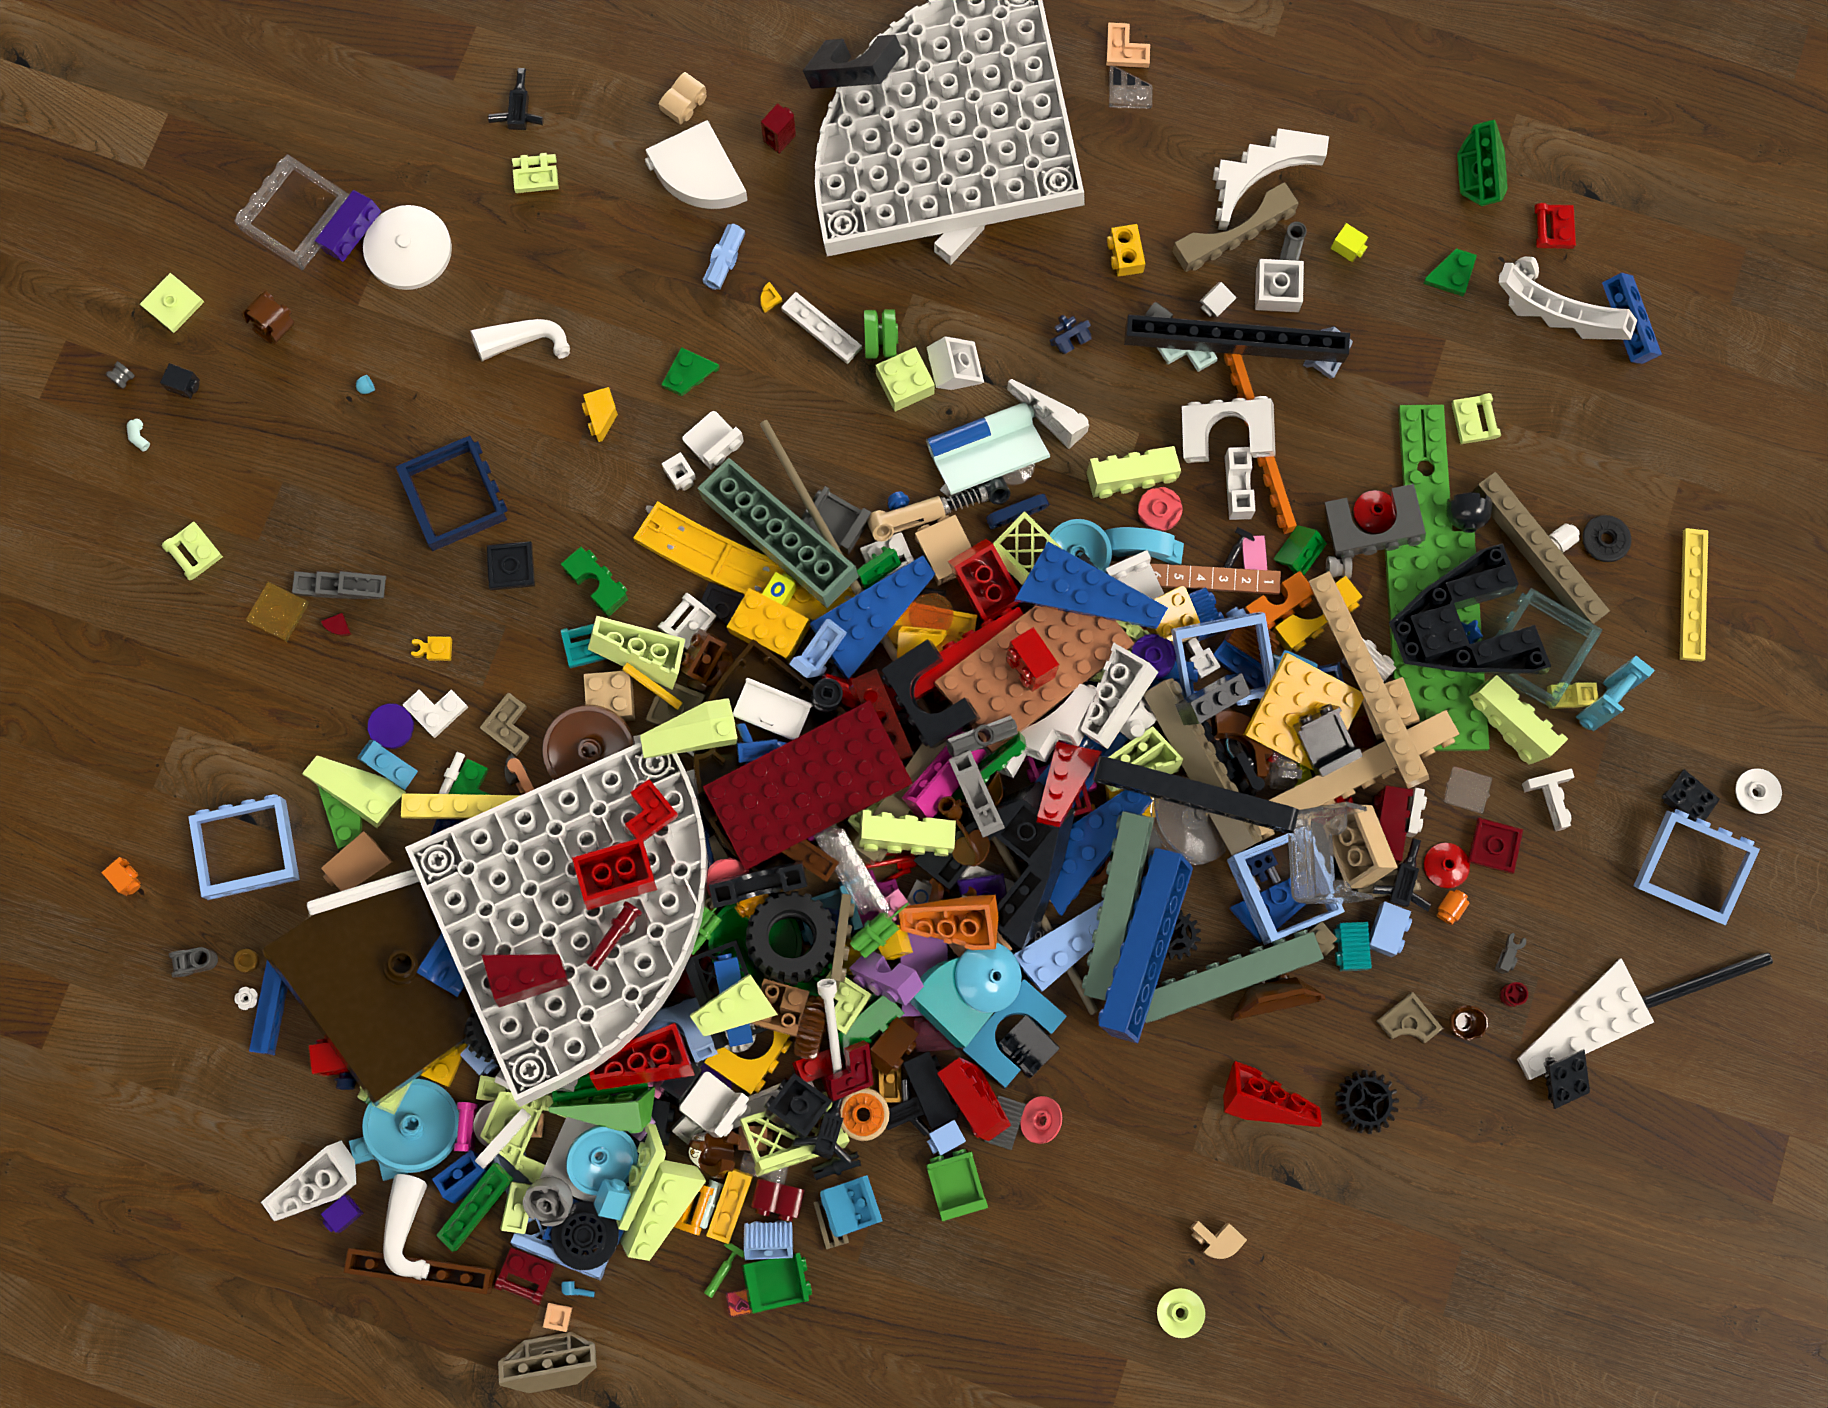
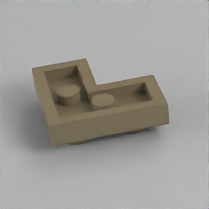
(501, 724)

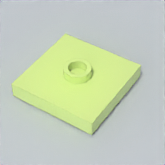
(172, 303)

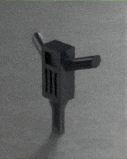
(518, 107)
(1404, 882)
(907, 1111)
(826, 1140)

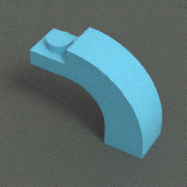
(1132, 541)

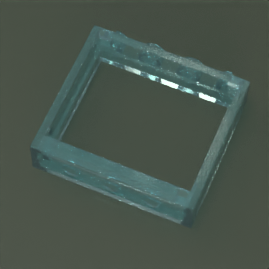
(1566, 617)

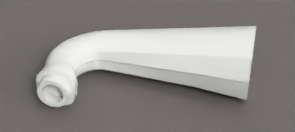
(500, 338)
(402, 1208)

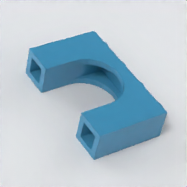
(983, 1046)

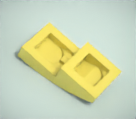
(1576, 695)

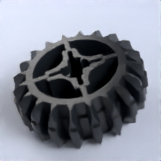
(1361, 1093)

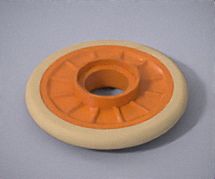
(878, 1117)

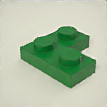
(470, 779)

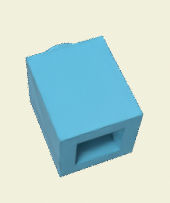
(612, 1199)

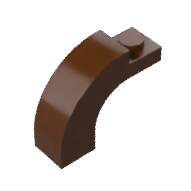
(1232, 726)

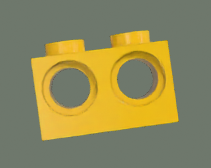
(1130, 250)

